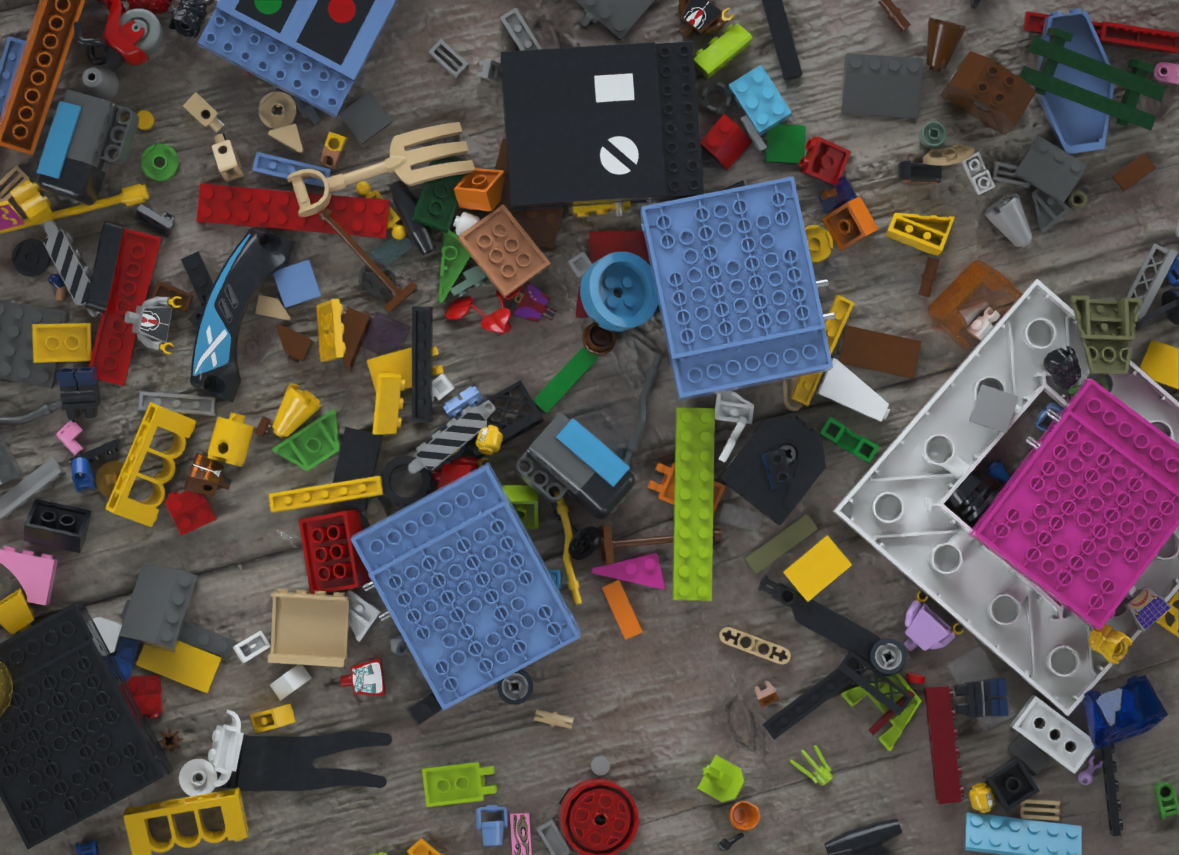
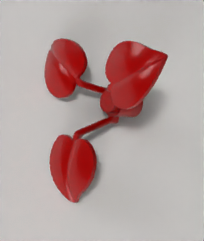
(495, 322)

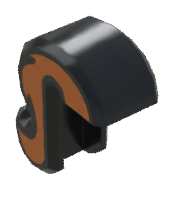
(919, 173)

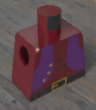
(532, 304)

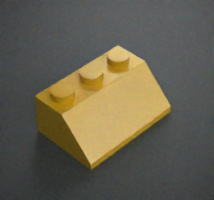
(388, 403)

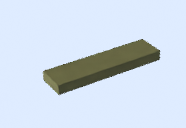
(781, 543)

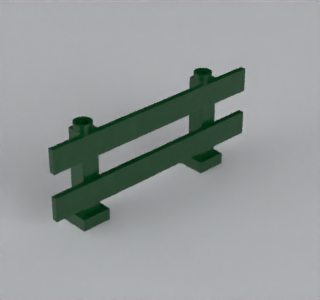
(1133, 82)

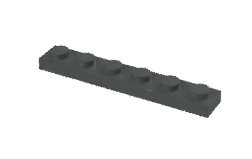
(201, 637)

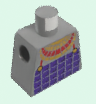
(1145, 606)

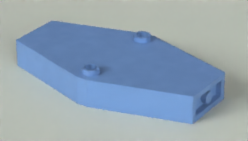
(1075, 125)

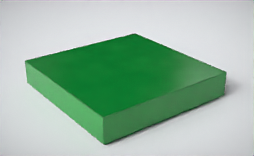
(785, 144)

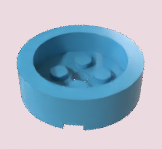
(632, 278)

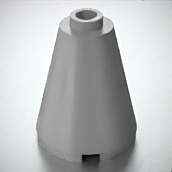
(100, 82)
(1011, 220)

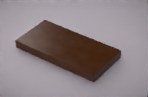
(879, 352)

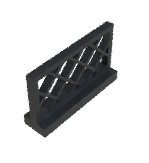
(519, 426)

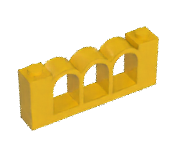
(146, 511)
(144, 843)

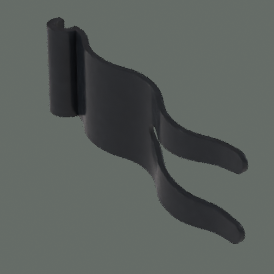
(288, 761)

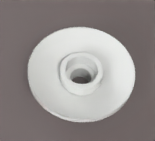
(188, 779)

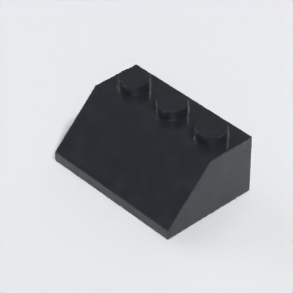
(57, 525)

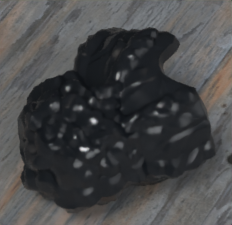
(188, 17)
(1063, 367)

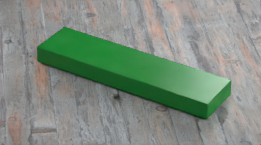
(565, 379)

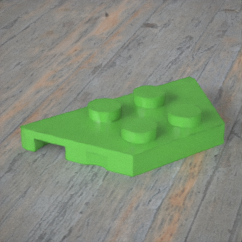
(313, 443)

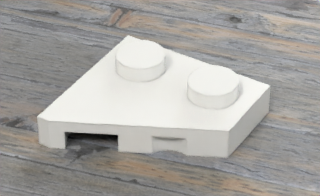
(731, 406)
(361, 614)

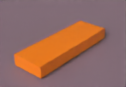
(622, 609)

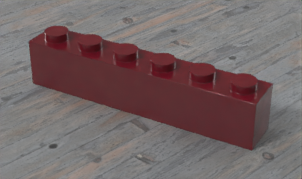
(942, 744)

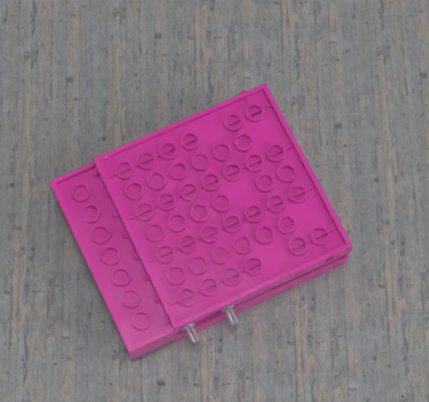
(1087, 505)

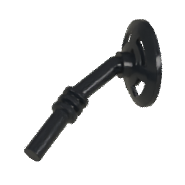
(580, 538)

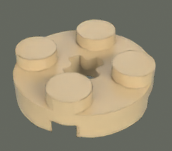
(277, 99)

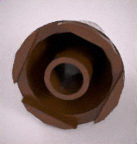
(942, 42)

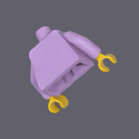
(926, 627)

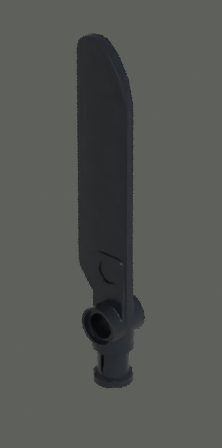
(824, 621)

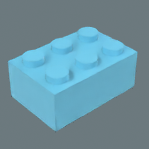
(760, 100)

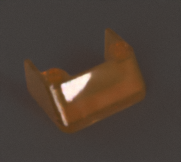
(946, 306)

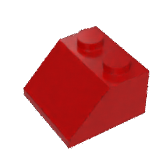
(725, 142)

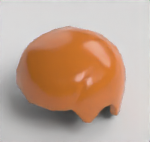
(744, 815)

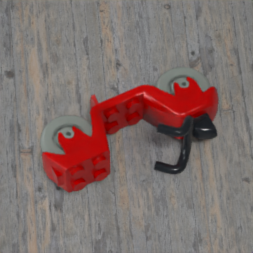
(128, 36)

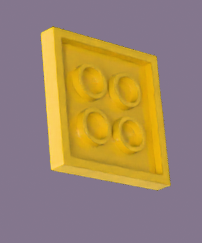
(330, 330)

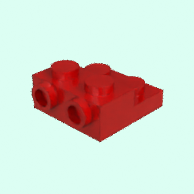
(824, 160)
(189, 510)
(148, 694)

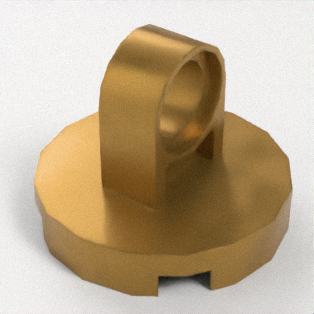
(107, 477)

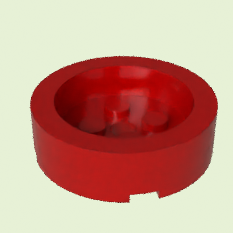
(592, 799)

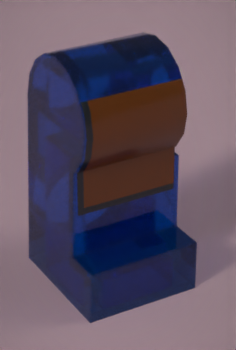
(837, 195)

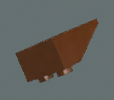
(355, 328)

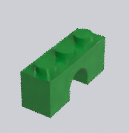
(848, 441)

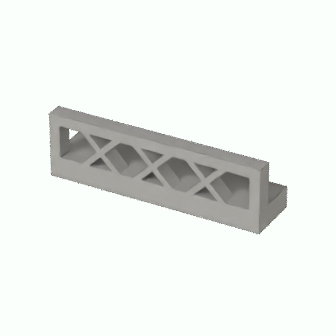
(1156, 281)
(30, 487)

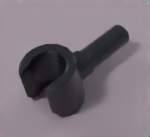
(725, 845)

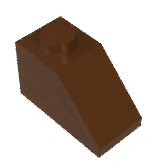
(294, 343)

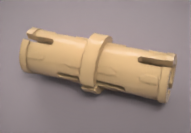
(553, 719)

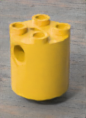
(230, 440)

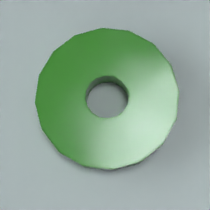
(171, 162)

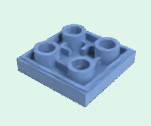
(297, 283)

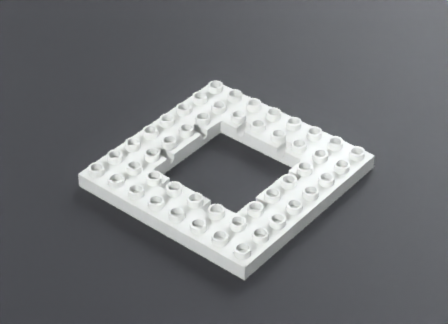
(905, 518)

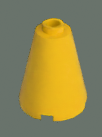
(294, 410)

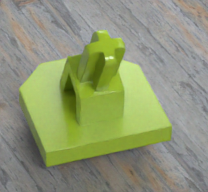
(722, 780)

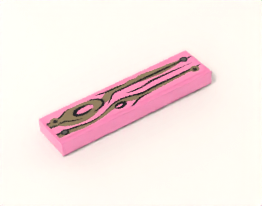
(520, 834)

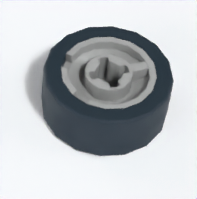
(891, 647)
(517, 696)

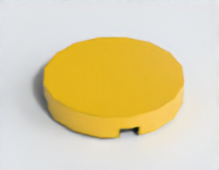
(819, 242)

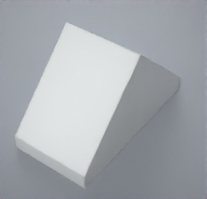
(109, 631)
(251, 647)
(290, 681)

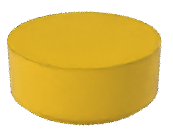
(146, 120)

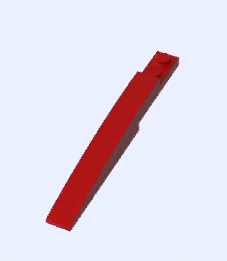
(1118, 34)

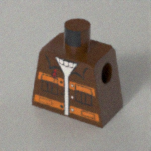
(206, 476)

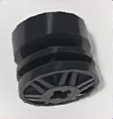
(971, 497)

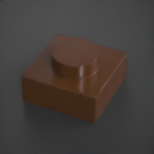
(264, 426)

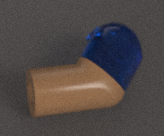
(59, 284)

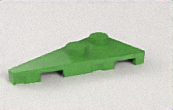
(452, 263)

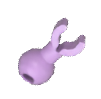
(1087, 774)

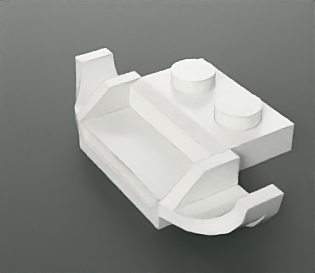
(226, 749)

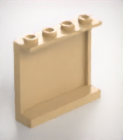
(310, 628)

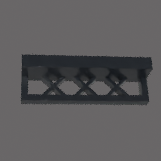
(881, 697)

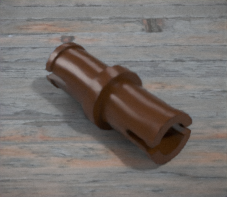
(894, 14)
(928, 277)

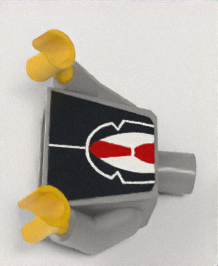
(153, 321)

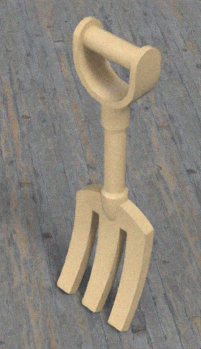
(398, 162)

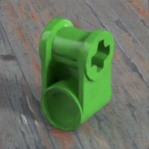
(1166, 804)

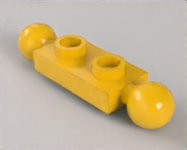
(398, 231)

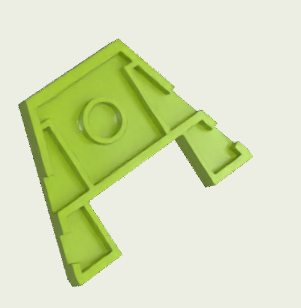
(891, 735)

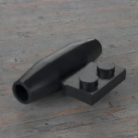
(405, 205)
(864, 839)

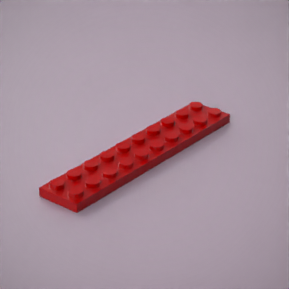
(280, 211)

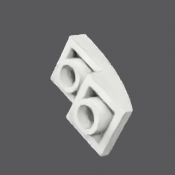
(978, 174)

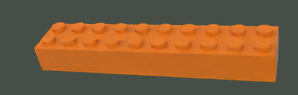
(38, 73)

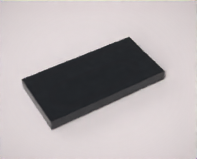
(357, 460)

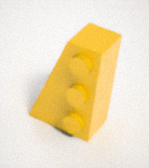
(920, 232)

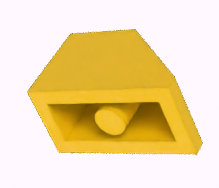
(272, 718)

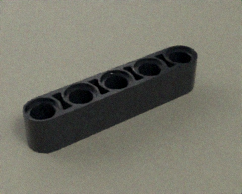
(104, 266)

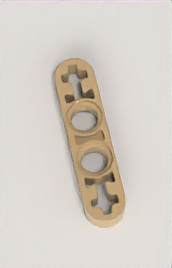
(755, 643)

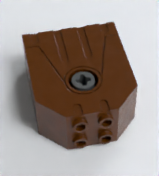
(989, 92)

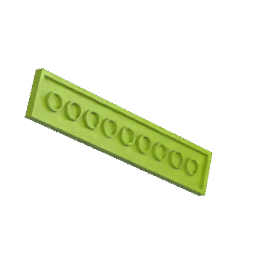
(693, 504)

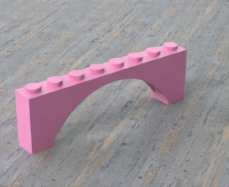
(32, 571)

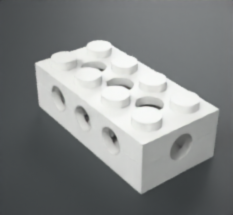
(1040, 736)

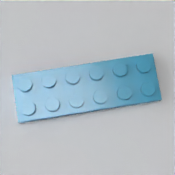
(1020, 836)

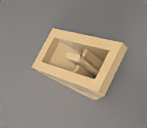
(288, 136)

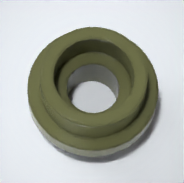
(1083, 199)

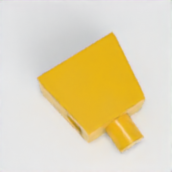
(16, 612)

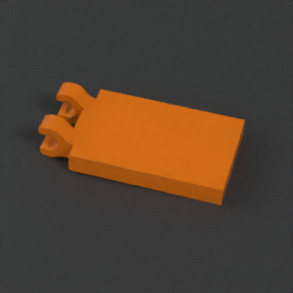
(666, 487)

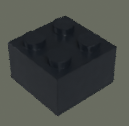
(1011, 783)

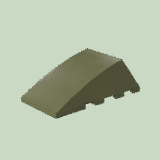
(1106, 332)

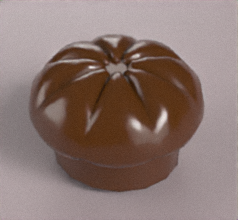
(598, 340)

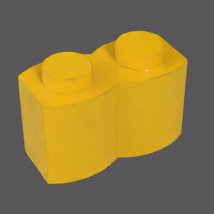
(30, 201)

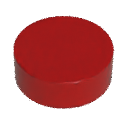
(915, 678)

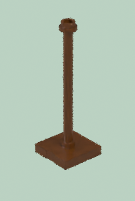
(397, 293)
(609, 544)

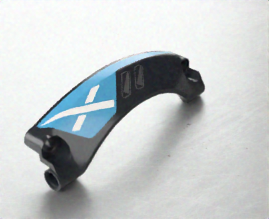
(216, 340)

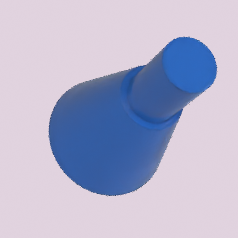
(996, 470)

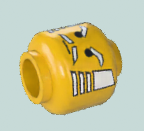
(489, 440)
(982, 797)

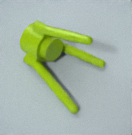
(821, 774)

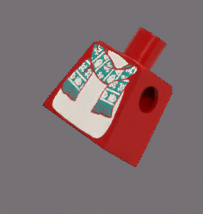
(366, 678)

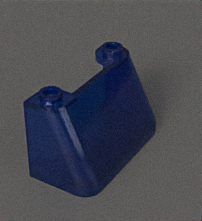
(1122, 712)

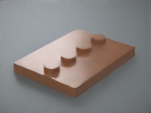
(503, 251)

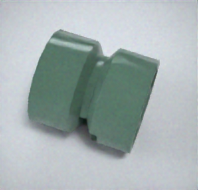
(932, 135)

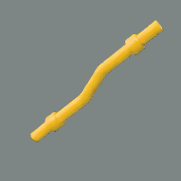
(573, 584)

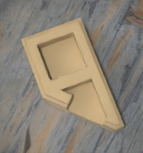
(271, 307)

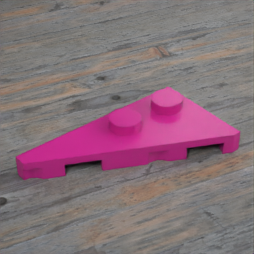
(639, 570)

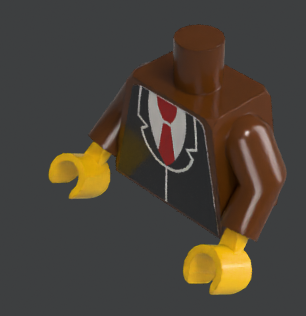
(701, 17)

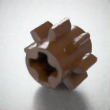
(164, 740)

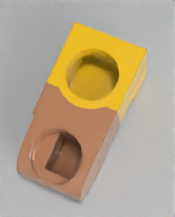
(332, 150)

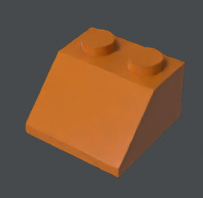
(480, 189)
(850, 223)

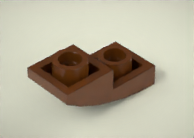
(1133, 172)

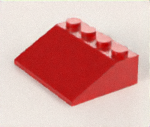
(330, 554)

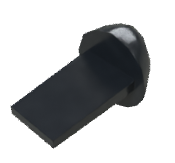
(1169, 310)

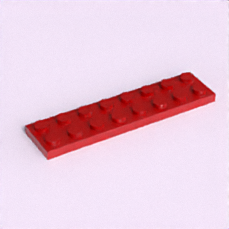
(129, 289)

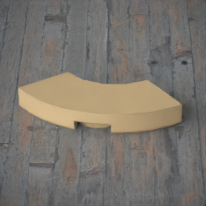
(948, 155)

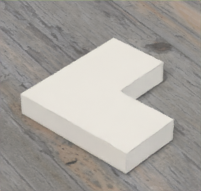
(732, 439)

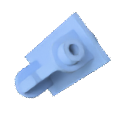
(470, 396)

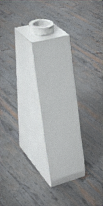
(849, 391)

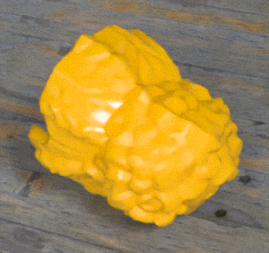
(1110, 643)

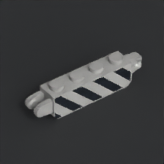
(68, 263)
(453, 438)

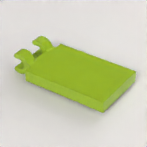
(456, 783)

